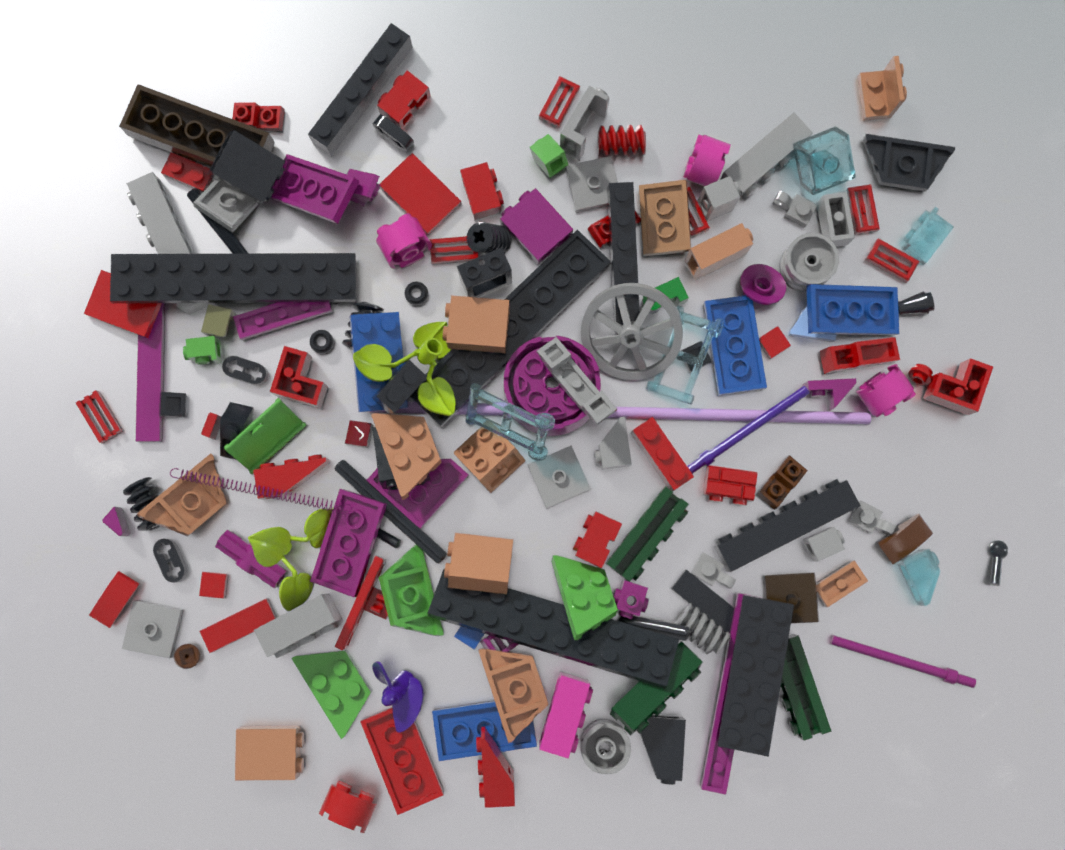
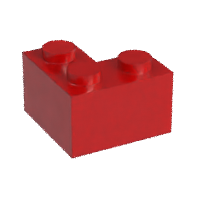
(291, 379)
(964, 391)

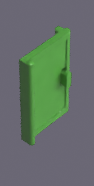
(276, 429)

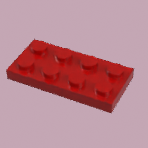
(402, 762)

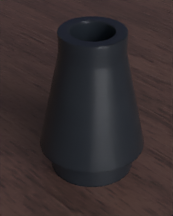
(917, 304)

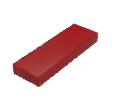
(237, 625)

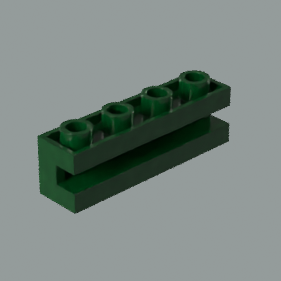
(647, 534)
(801, 693)
(648, 699)

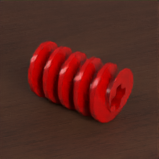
(621, 139)

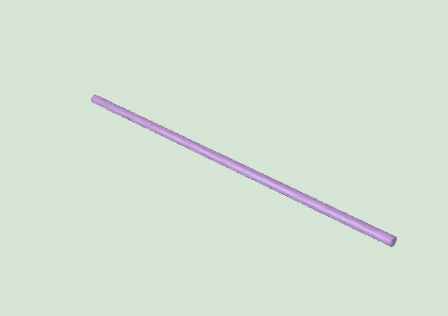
(691, 414)

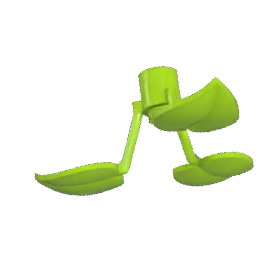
(435, 394)
(275, 542)

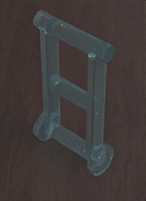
(714, 330)
(542, 421)

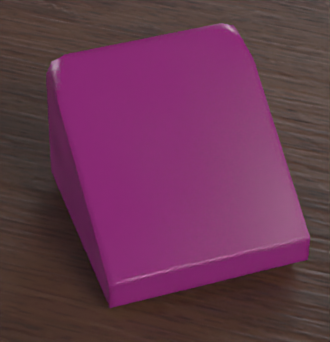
(117, 522)

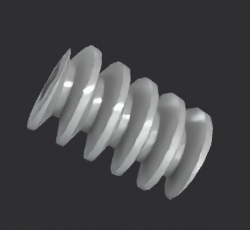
(702, 630)

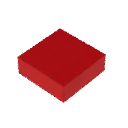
(774, 342)
(211, 426)
(213, 585)

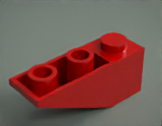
(287, 476)
(497, 774)

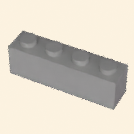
(767, 155)

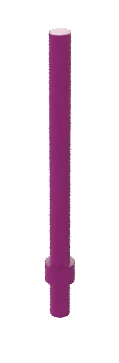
(948, 675)

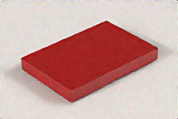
(420, 193)
(129, 316)

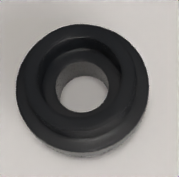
(413, 287)
(316, 336)

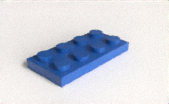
(852, 310)
(380, 330)
(737, 349)
(460, 725)

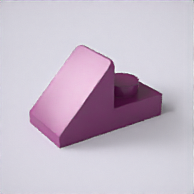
(835, 389)

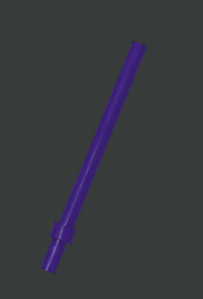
(707, 457)

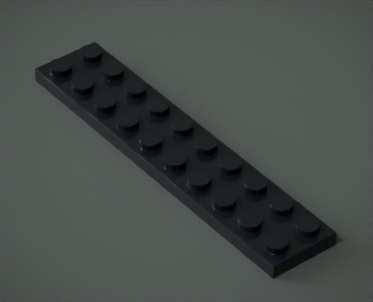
(233, 278)
(532, 308)
(545, 627)

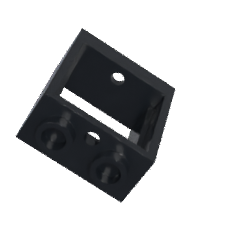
(485, 278)

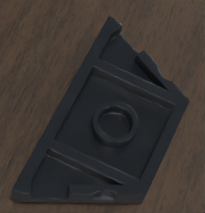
(906, 162)

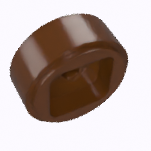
(186, 656)

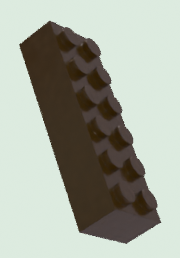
(183, 126)

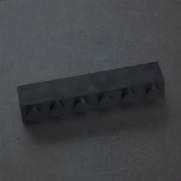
(360, 89)
(623, 244)
(787, 525)

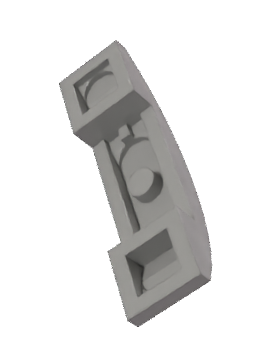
(575, 382)

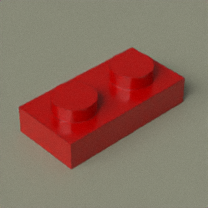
(186, 172)

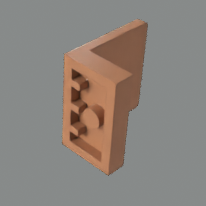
(882, 91)
(489, 457)

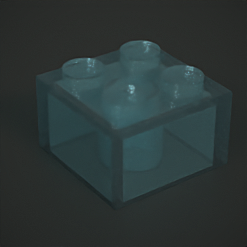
(824, 160)

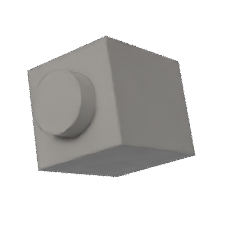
(824, 543)

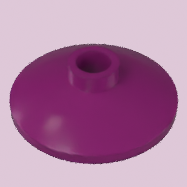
(763, 284)

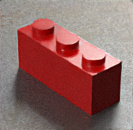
(662, 454)

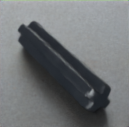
(669, 629)

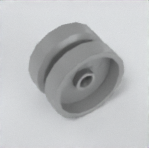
(809, 261)

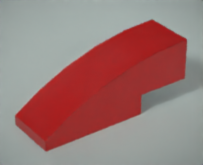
(859, 355)

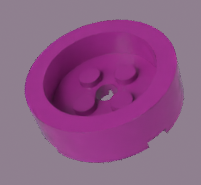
(527, 389)

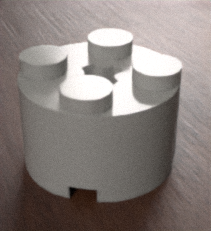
(602, 761)

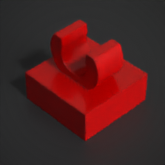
(376, 604)

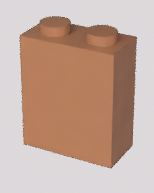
(719, 251)
(477, 324)
(479, 563)
(268, 753)

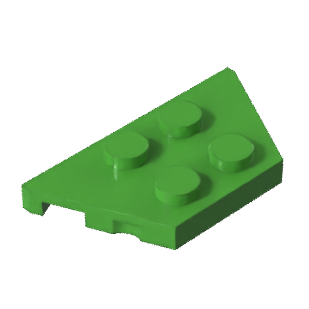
(410, 594)
(584, 594)
(335, 685)

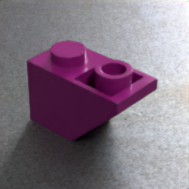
(367, 187)

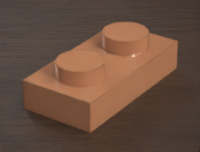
(840, 583)

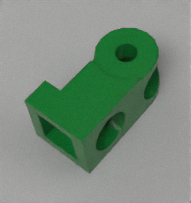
(673, 290)

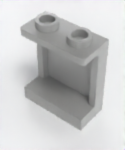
(592, 102)

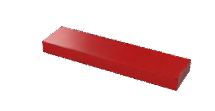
(360, 602)

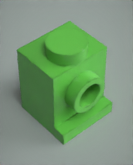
(203, 350)

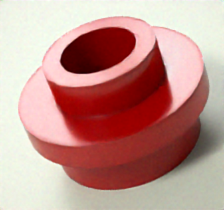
(921, 374)

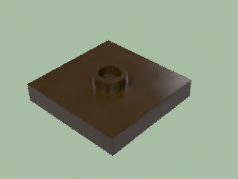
(798, 590)

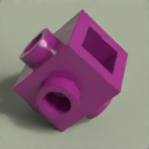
(637, 592)

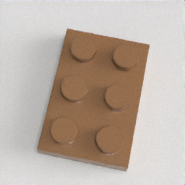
(665, 218)

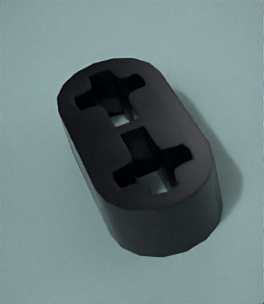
(393, 132)
(246, 365)
(165, 563)

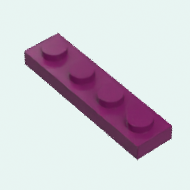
(277, 316)

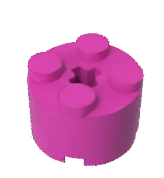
(706, 160)
(403, 241)
(885, 391)

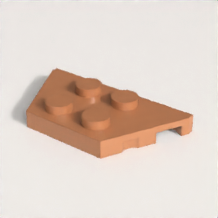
(407, 449)
(187, 503)
(514, 688)

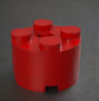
(348, 807)

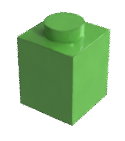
(549, 155)

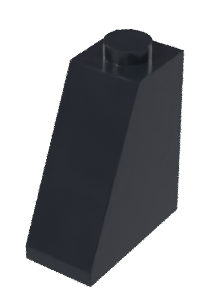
(665, 747)

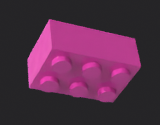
(565, 715)

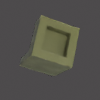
(217, 320)

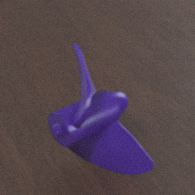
(403, 693)

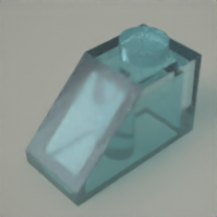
(921, 574)

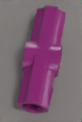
(244, 556)

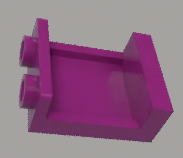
(536, 225)

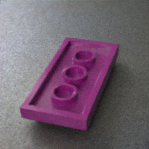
(314, 188)
(348, 543)

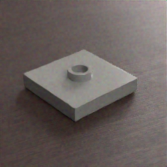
(590, 182)
(225, 204)
(559, 477)
(152, 629)

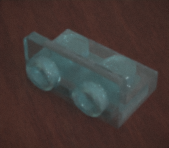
(927, 237)

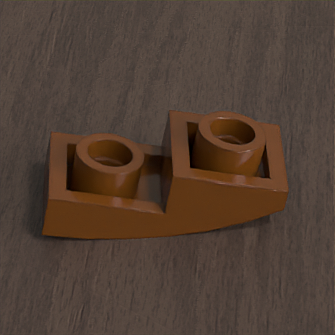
(781, 482)
(907, 539)

